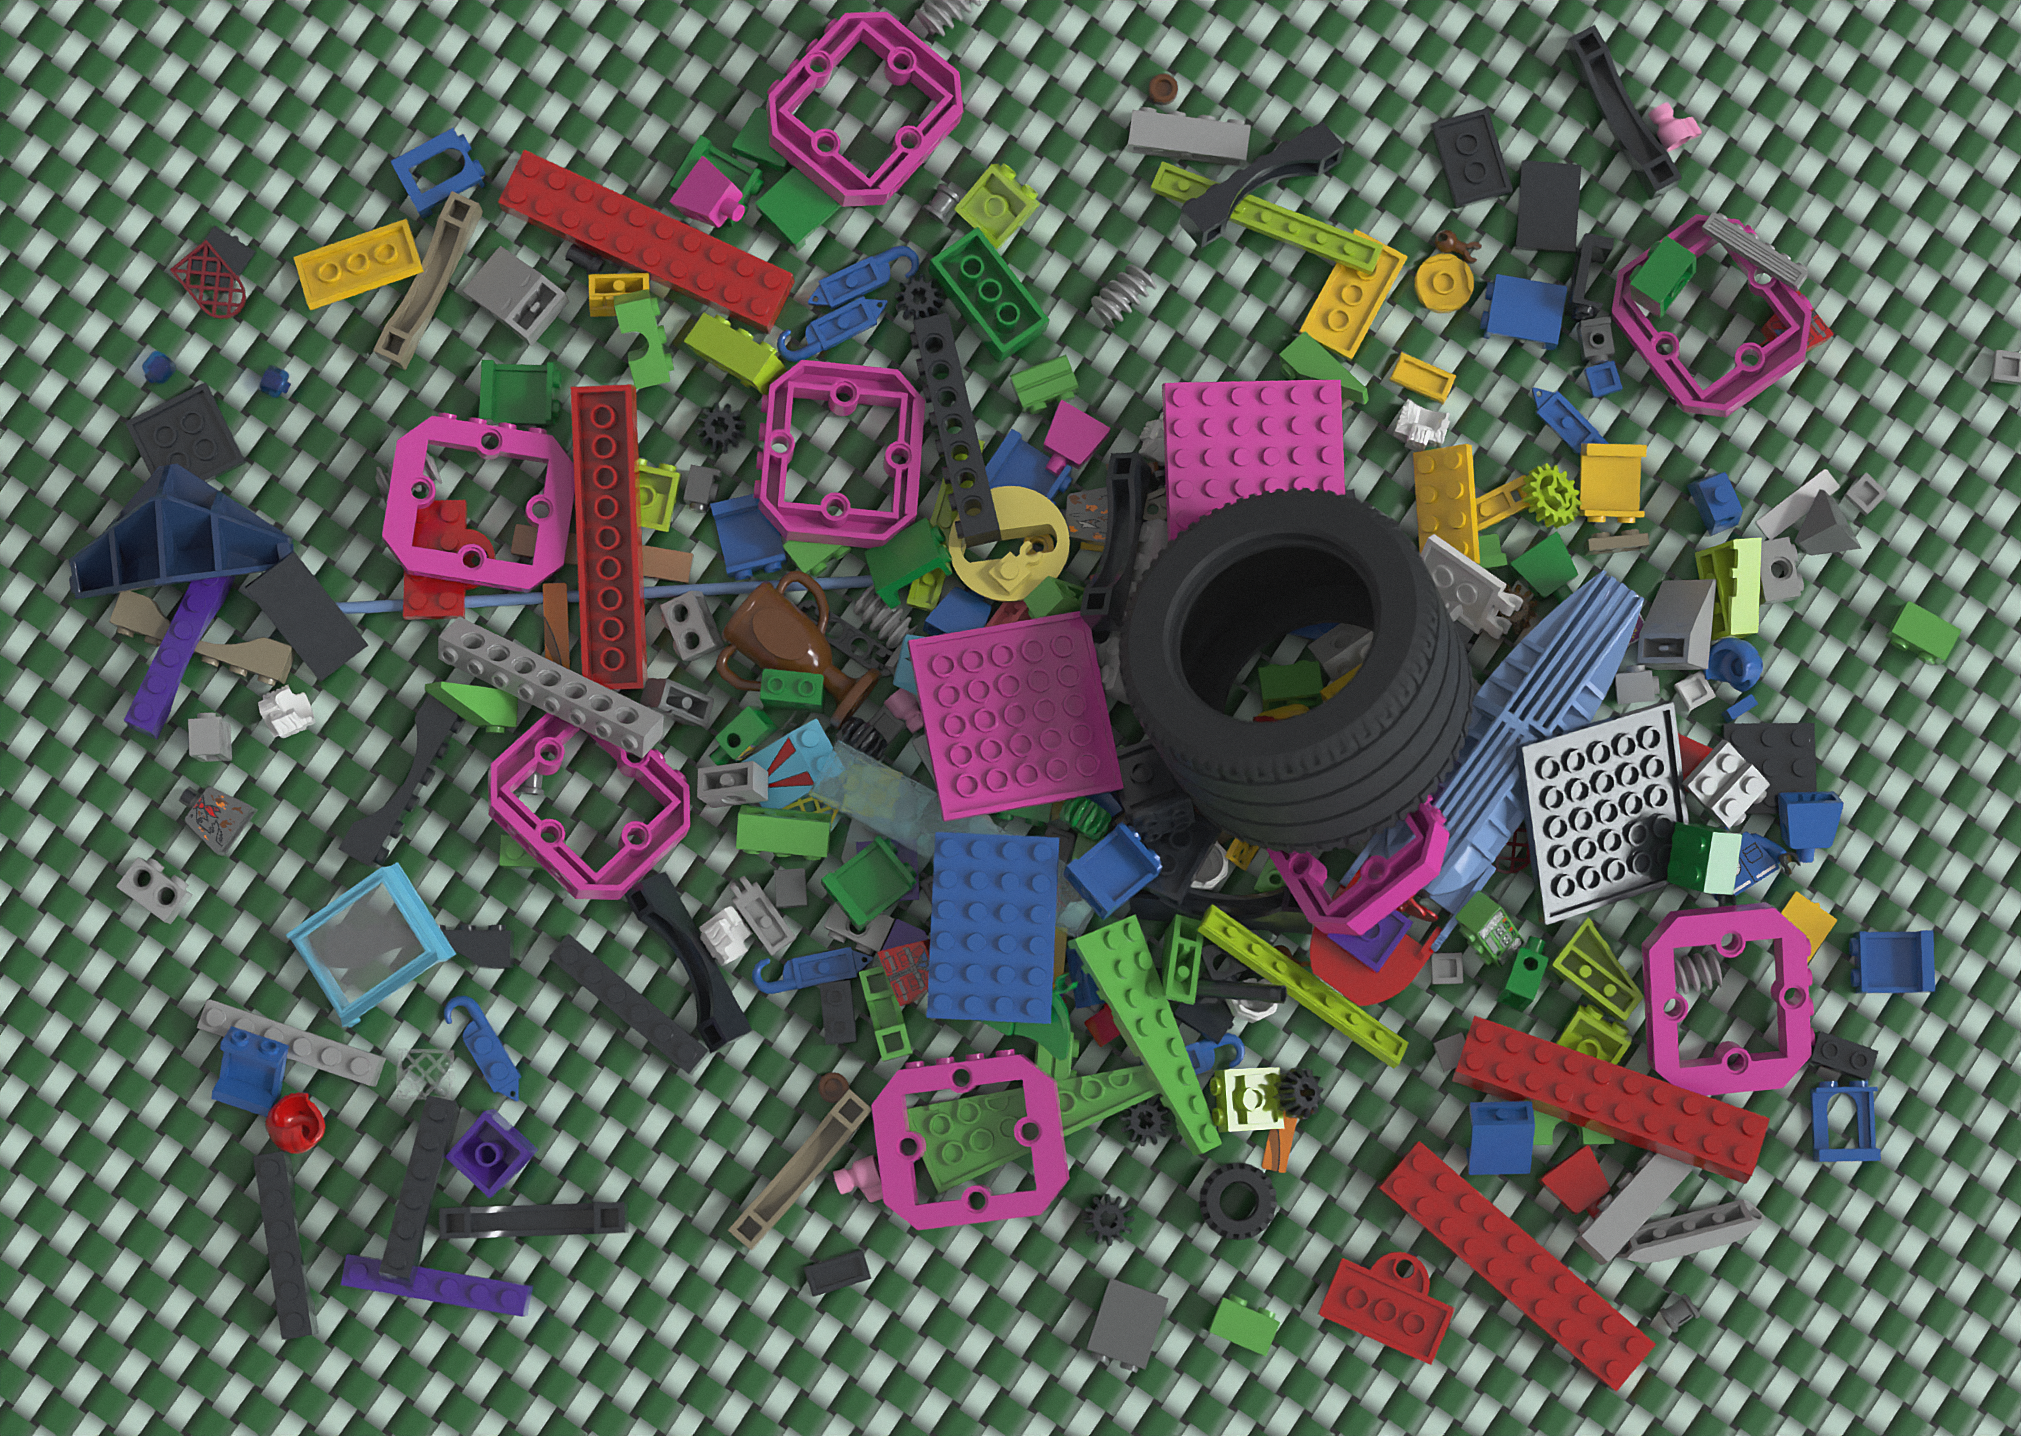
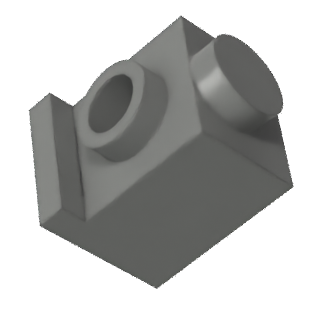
(1588, 349)
(701, 488)

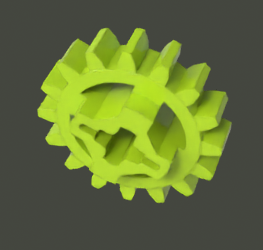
(1551, 496)

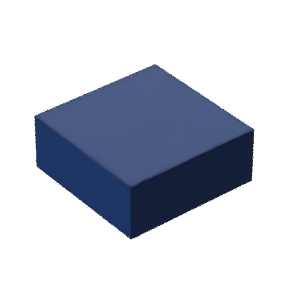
(1603, 379)
(1739, 708)

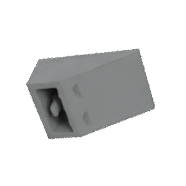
(516, 295)
(1678, 626)

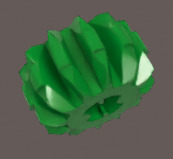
(1085, 817)

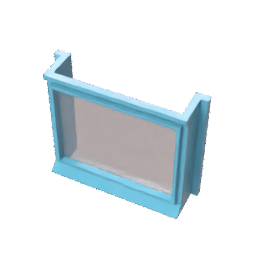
(370, 942)

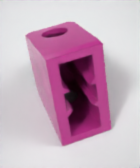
(708, 196)
(1073, 438)

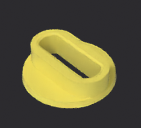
(1019, 515)

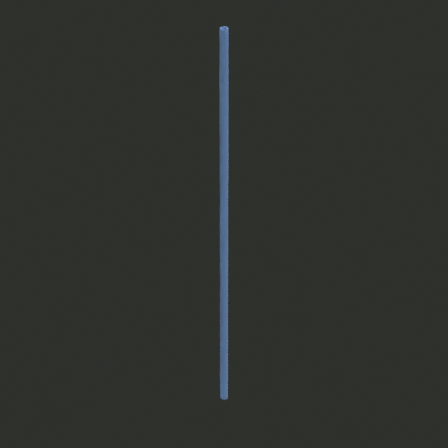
(649, 592)

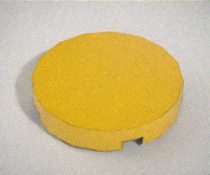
(1444, 283)

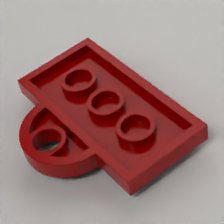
(443, 529)
(1388, 1306)

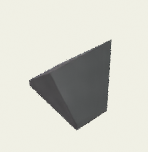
(1825, 528)

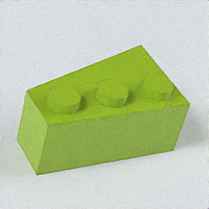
(735, 352)
(1737, 591)
(1595, 972)

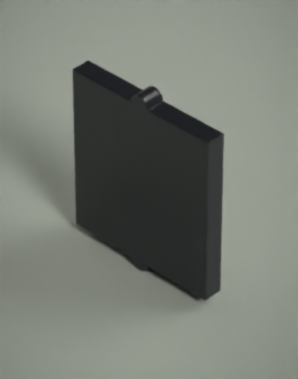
(232, 252)
(1206, 1016)

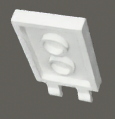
(1472, 586)

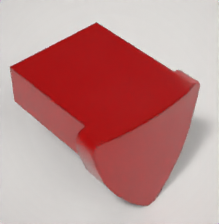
(1102, 1026)

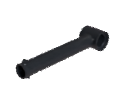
(1238, 990)

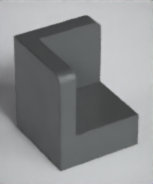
(790, 888)

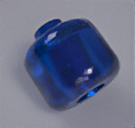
(158, 367)
(274, 381)

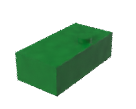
(988, 295)

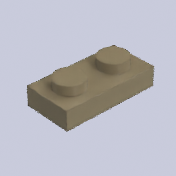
(1628, 541)

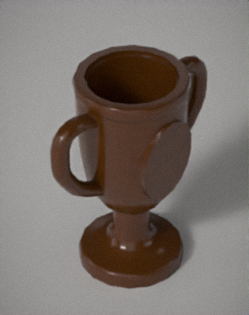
(784, 638)

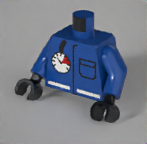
(1756, 861)

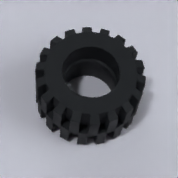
(1210, 1201)

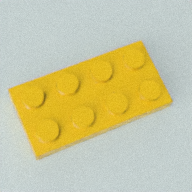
(358, 264)
(1351, 302)
(1447, 498)

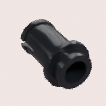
(591, 263)

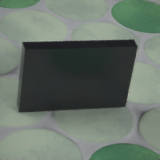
(1471, 158)
(1548, 207)

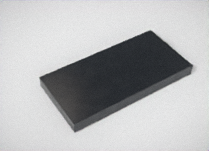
(306, 615)

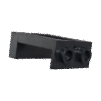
(1590, 249)

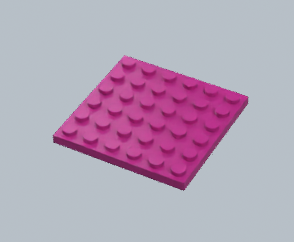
(1247, 441)
(1014, 715)

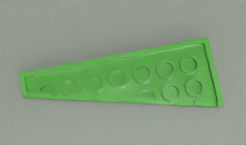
(1131, 987)
(978, 1131)

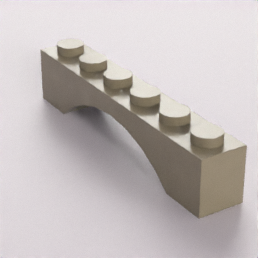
(446, 248)
(261, 656)
(800, 1170)

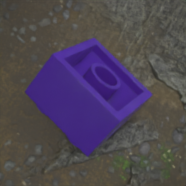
(491, 1152)

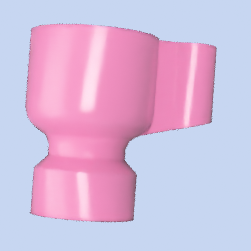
(1673, 131)
(905, 706)
(863, 1174)

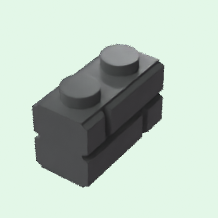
(677, 702)

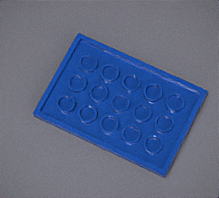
(993, 927)

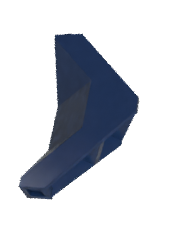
(174, 535)

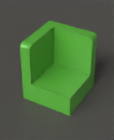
(1490, 553)

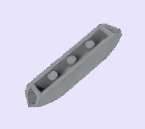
(1692, 1232)

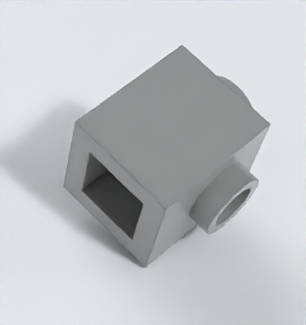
(1636, 685)

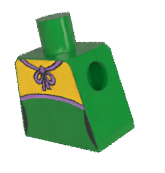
(753, 728)

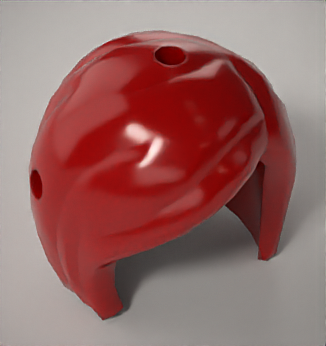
(295, 1123)

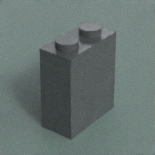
(1126, 1325)

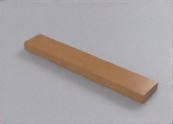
(657, 562)

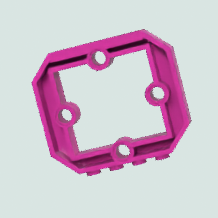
(830, 169)
(1741, 382)
(864, 386)
(512, 443)
(557, 858)
(1383, 882)
(1708, 927)
(898, 1169)

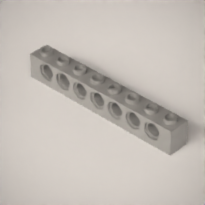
(550, 687)

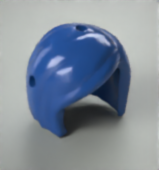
(1735, 663)

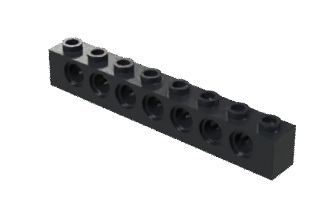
(937, 332)

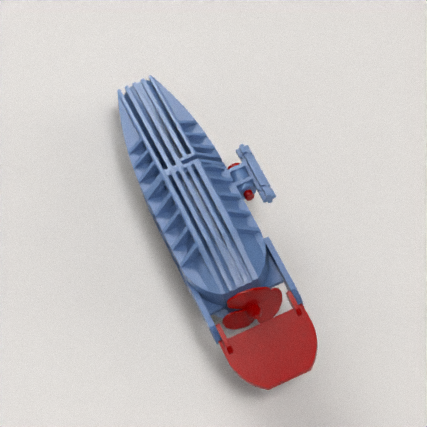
(1538, 690)

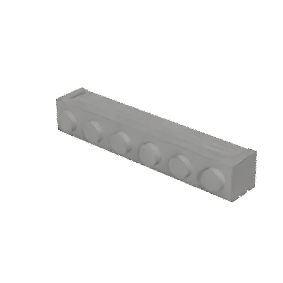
(1755, 251)

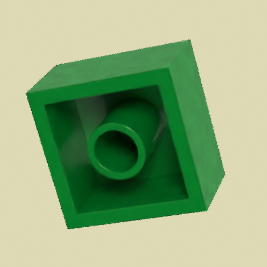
(1662, 276)
(1704, 858)

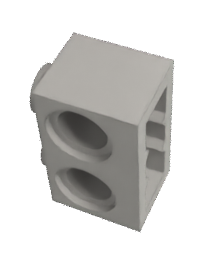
(698, 621)
(209, 738)
(151, 895)

